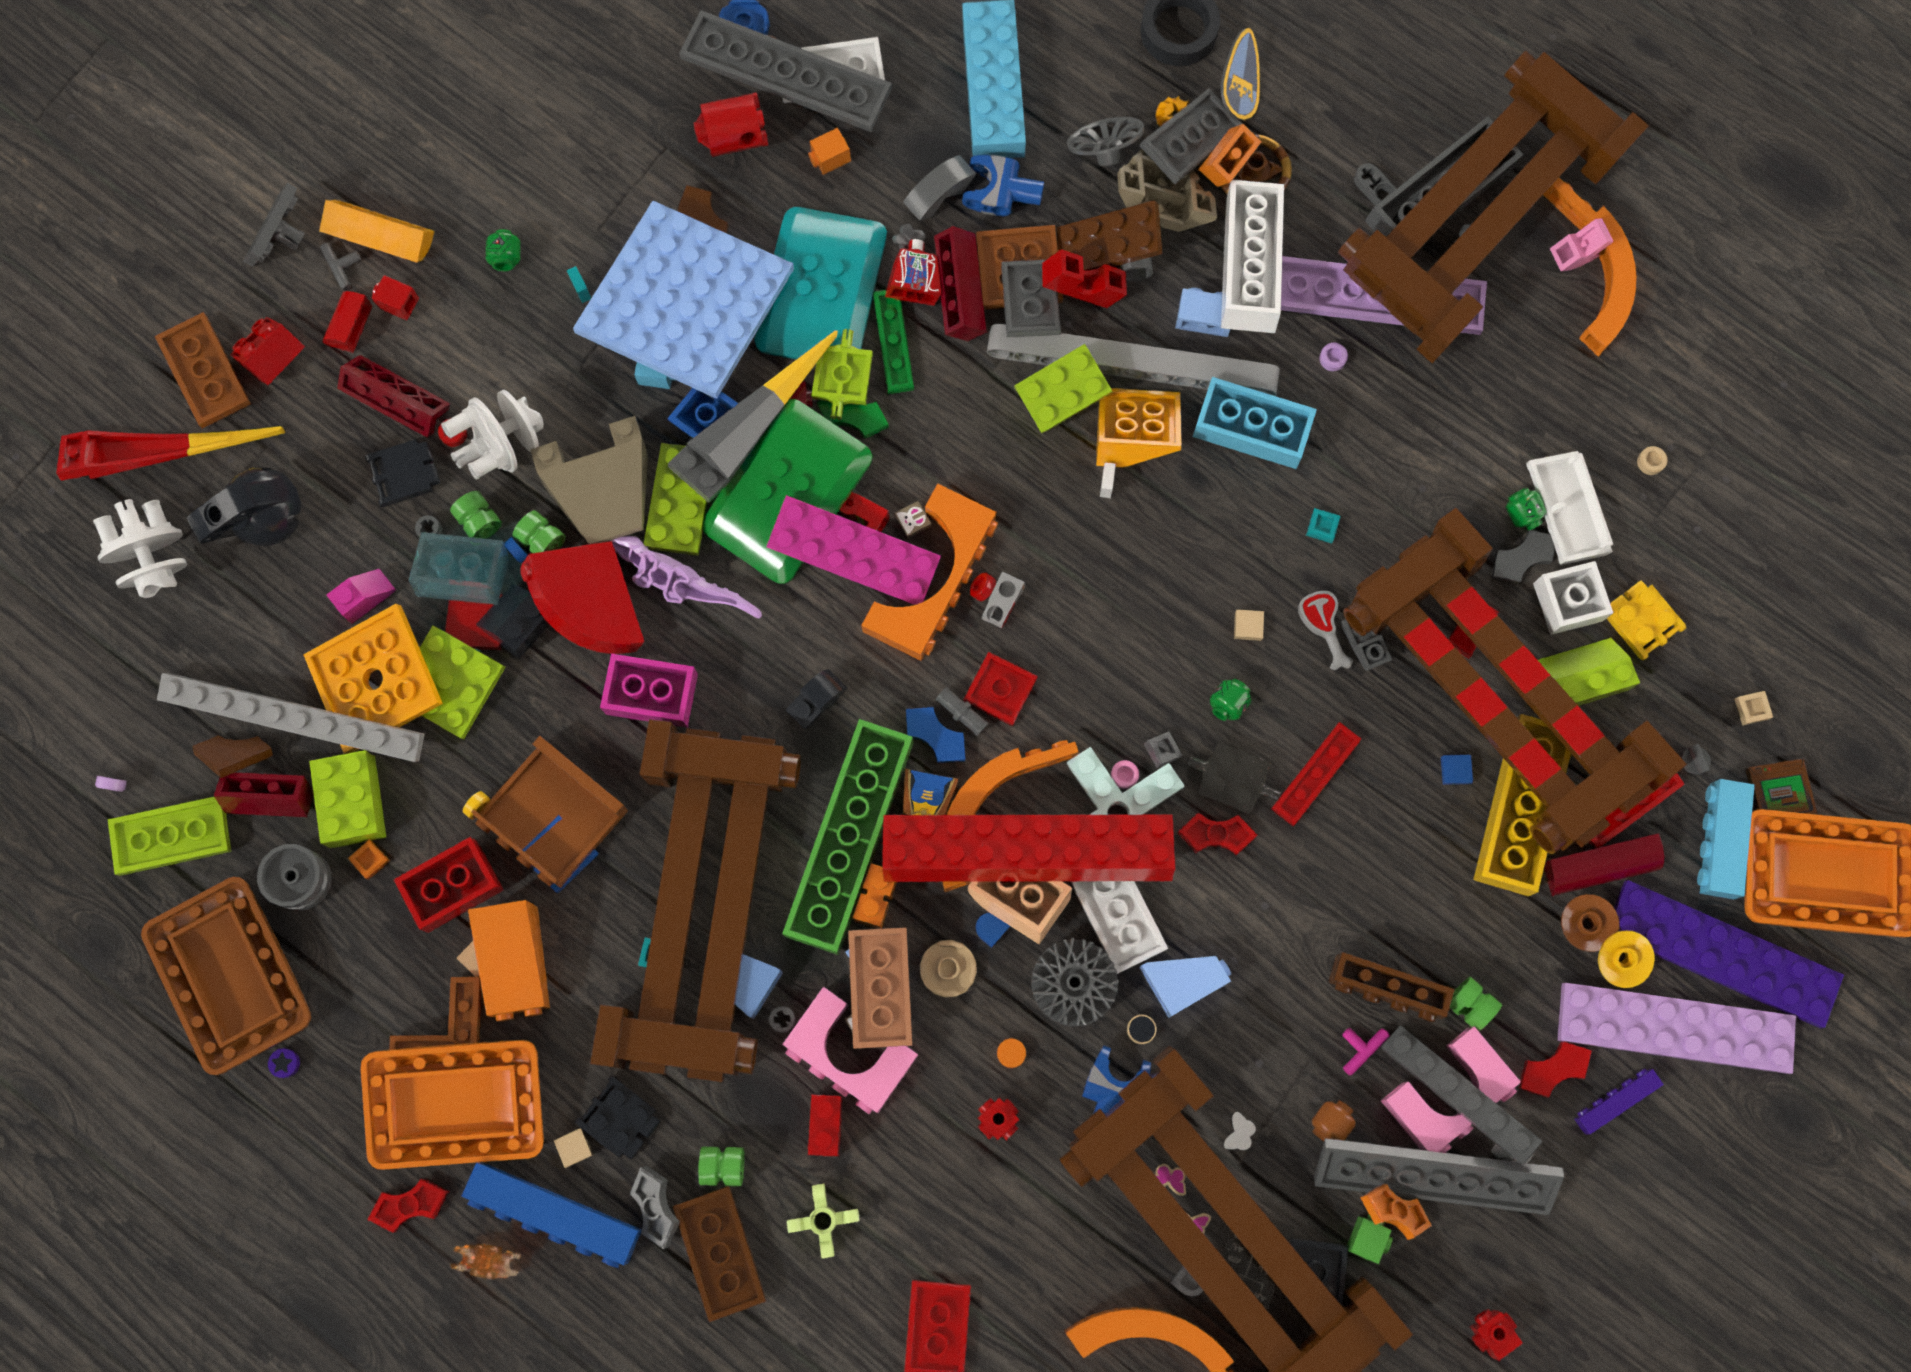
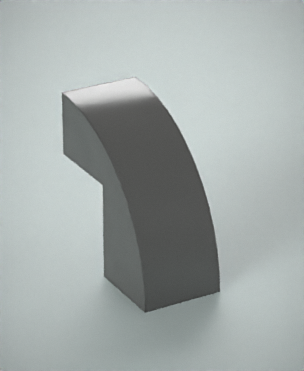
(942, 182)

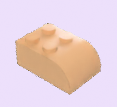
(1024, 905)

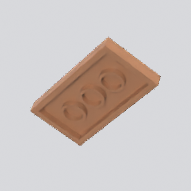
(880, 988)

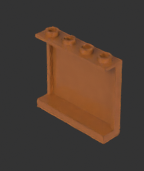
(534, 797)

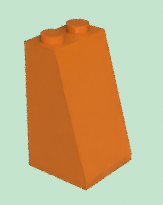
(510, 959)

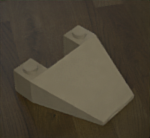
(602, 490)

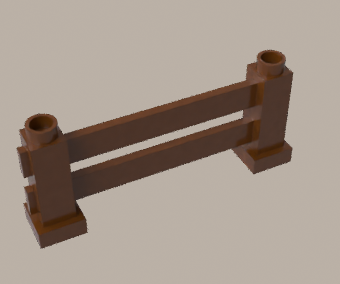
(1425, 299)
(653, 1039)
(1151, 1105)

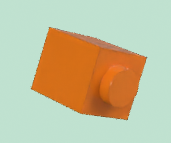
(829, 151)

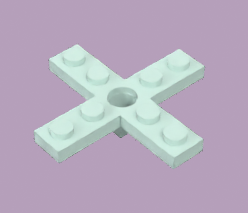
(1105, 792)

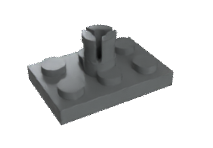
(275, 228)

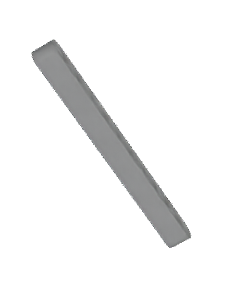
(1136, 360)

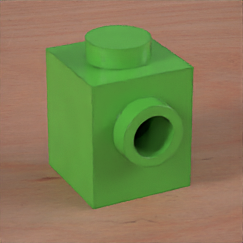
(1369, 1239)

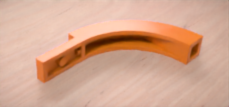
(1616, 262)
(998, 772)
(1145, 1322)

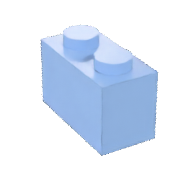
(1201, 312)

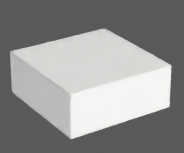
(1107, 480)

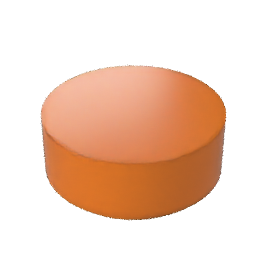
(1011, 1053)

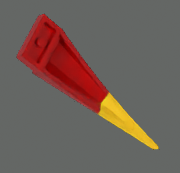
(114, 452)

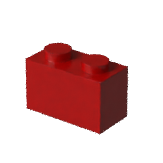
(825, 1125)

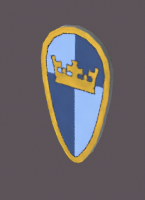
(1241, 77)

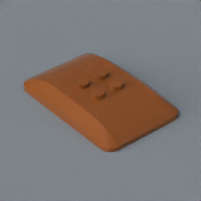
(226, 975)

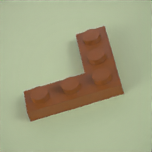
(463, 1018)

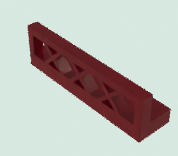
(389, 397)

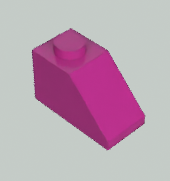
(361, 594)

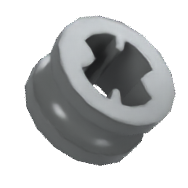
(419, 527)
(788, 1012)

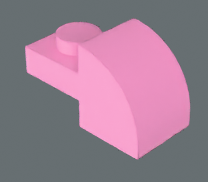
(1581, 247)

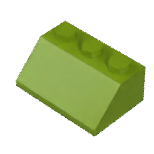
(1592, 671)

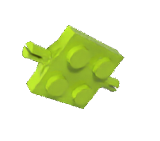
(842, 375)

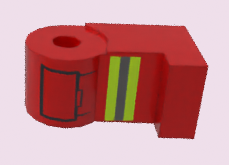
(865, 512)

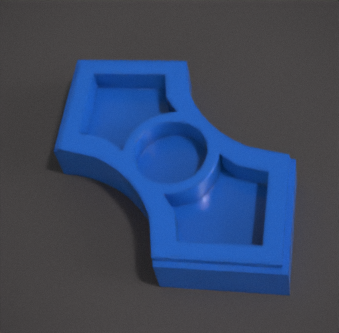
(945, 743)

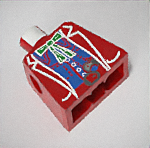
(915, 275)

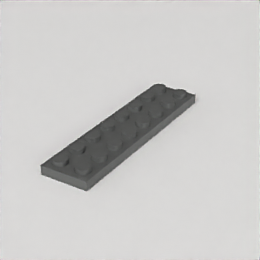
(785, 71)
(1439, 1176)

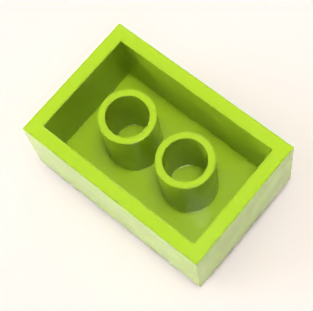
(1063, 388)
(347, 799)

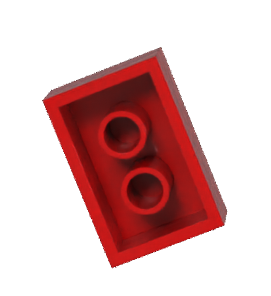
(448, 885)

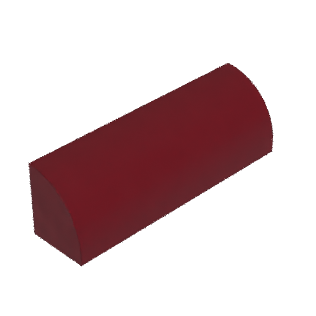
(1604, 864)

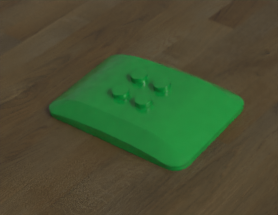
(796, 458)

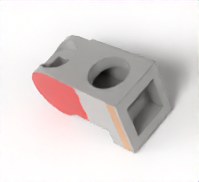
(1003, 599)

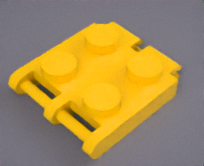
(1644, 619)

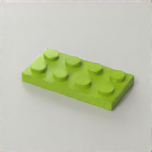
(674, 511)
(168, 836)

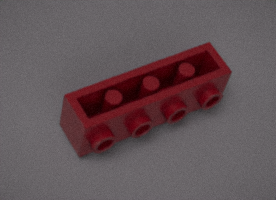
(960, 284)

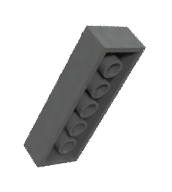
(1399, 203)

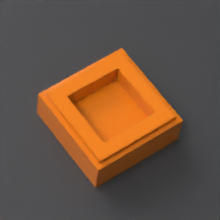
(368, 859)

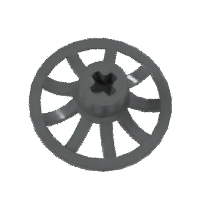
(1109, 147)

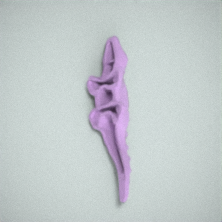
(674, 578)

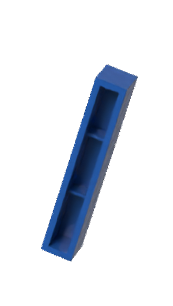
(551, 1213)

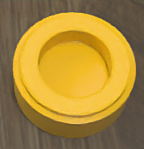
(475, 803)

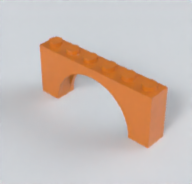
(914, 627)

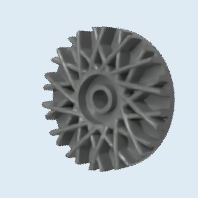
(1069, 1004)

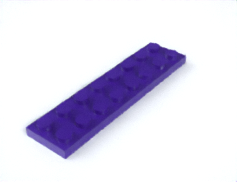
(1729, 955)

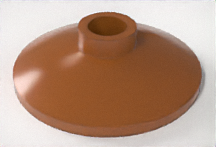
(1600, 914)

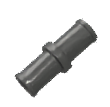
(961, 711)

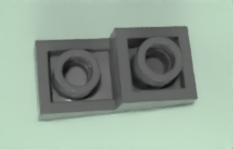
(1369, 648)

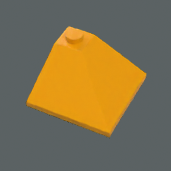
(1137, 426)

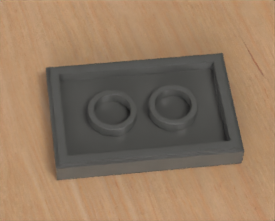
(1027, 304)

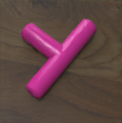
(1364, 1049)

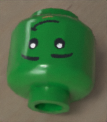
(1526, 508)

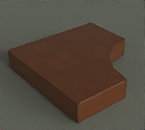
(697, 205)
(229, 756)

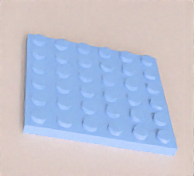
(684, 299)

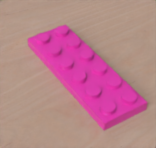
(853, 551)

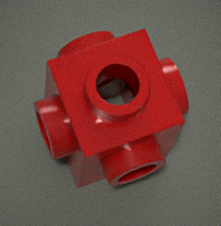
(991, 1129)
(1498, 1343)

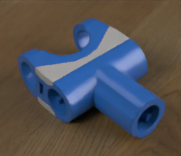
(1003, 187)
(1103, 1086)

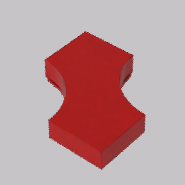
(1205, 833)
(1565, 1063)
(422, 1200)

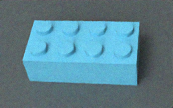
(1254, 423)

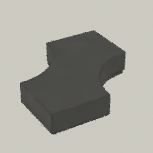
(1511, 564)
(658, 1220)

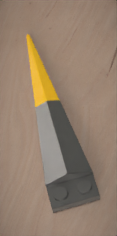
(721, 448)

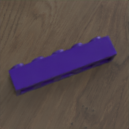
(1618, 1101)

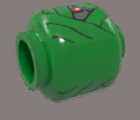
(503, 250)
(1230, 699)

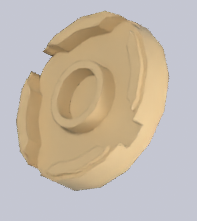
(948, 968)

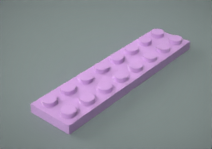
(1329, 291)
(1677, 1028)

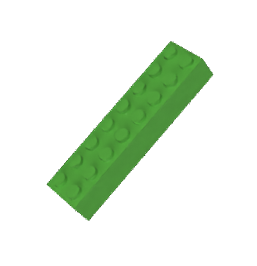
(848, 837)

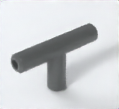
(337, 265)

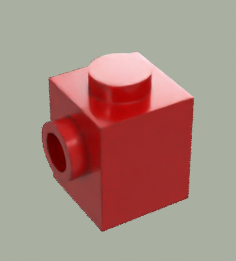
(395, 297)

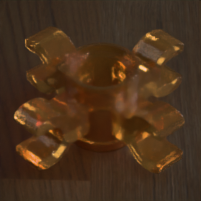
(485, 1261)

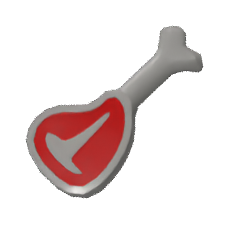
(1318, 615)

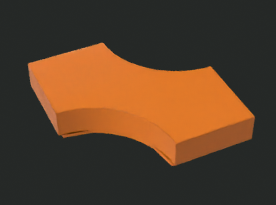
(1389, 1208)

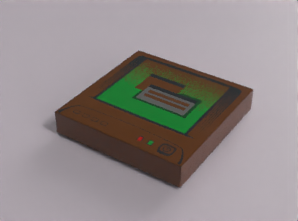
(1782, 787)

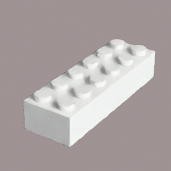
(1252, 256)

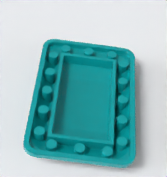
(831, 281)

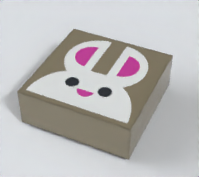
(912, 519)

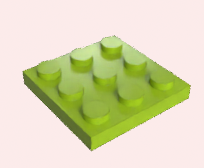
(461, 678)

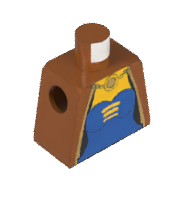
(927, 793)

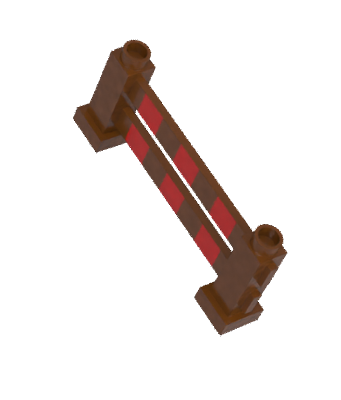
(1441, 568)

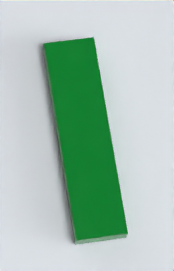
(893, 343)

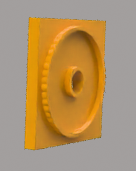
(379, 643)

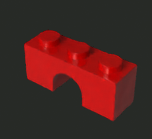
(1066, 275)

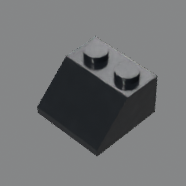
(514, 621)

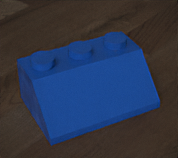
(700, 411)

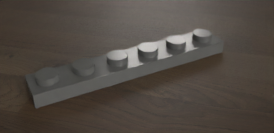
(1462, 1095)

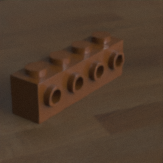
(1392, 986)

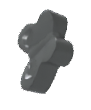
(907, 234)

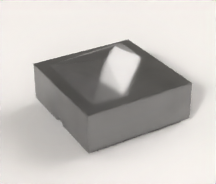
(1162, 749)

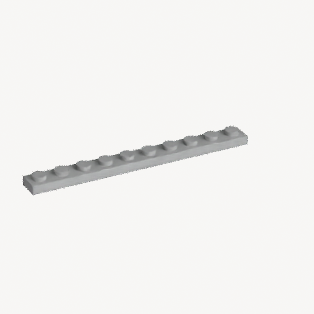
(291, 717)

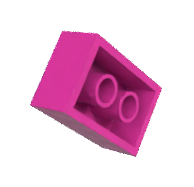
(649, 690)

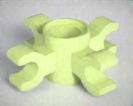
(837, 1218)

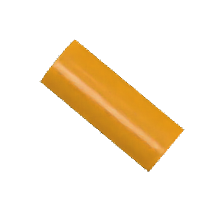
(376, 230)

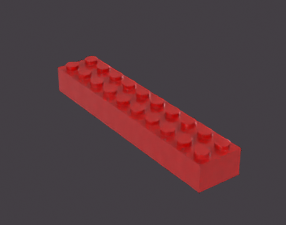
(1027, 848)

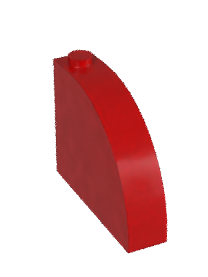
(584, 597)

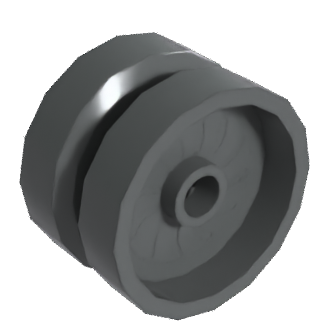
(278, 879)

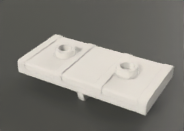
(1571, 507)

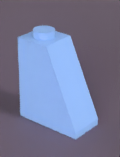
(1185, 980)

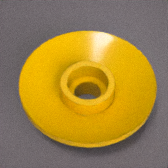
(1637, 962)

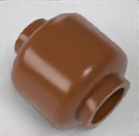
(1333, 1121)

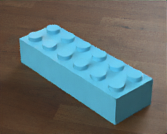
(993, 79)

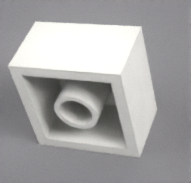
(1573, 597)

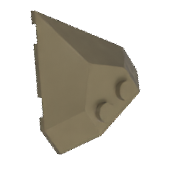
(1180, 204)

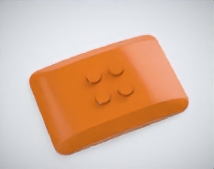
(1829, 873)
(452, 1104)

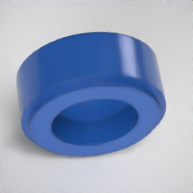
(516, 549)

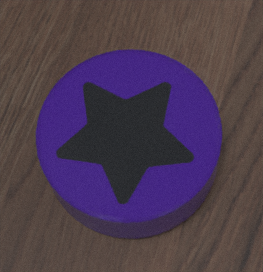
(284, 1063)

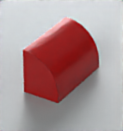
(348, 321)

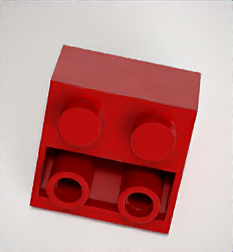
(266, 349)

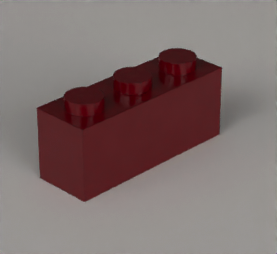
(264, 794)

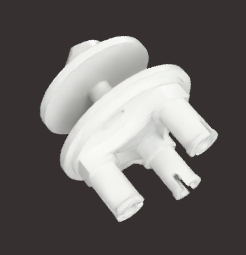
(490, 437)
(140, 542)

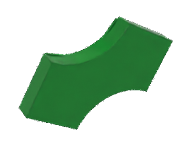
(864, 418)

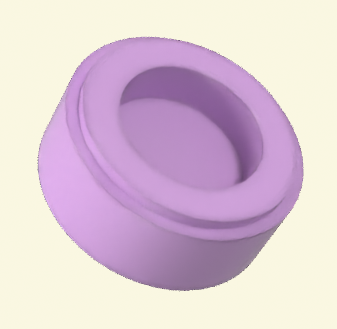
(1333, 356)
(110, 783)

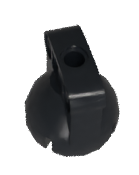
(253, 507)

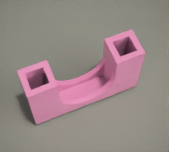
(809, 1043)
(1487, 1073)

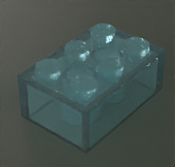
(459, 568)

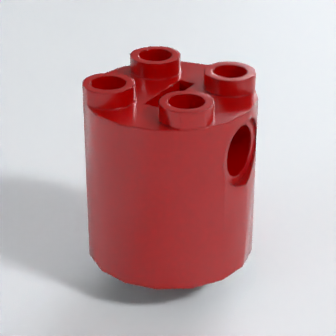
(731, 125)

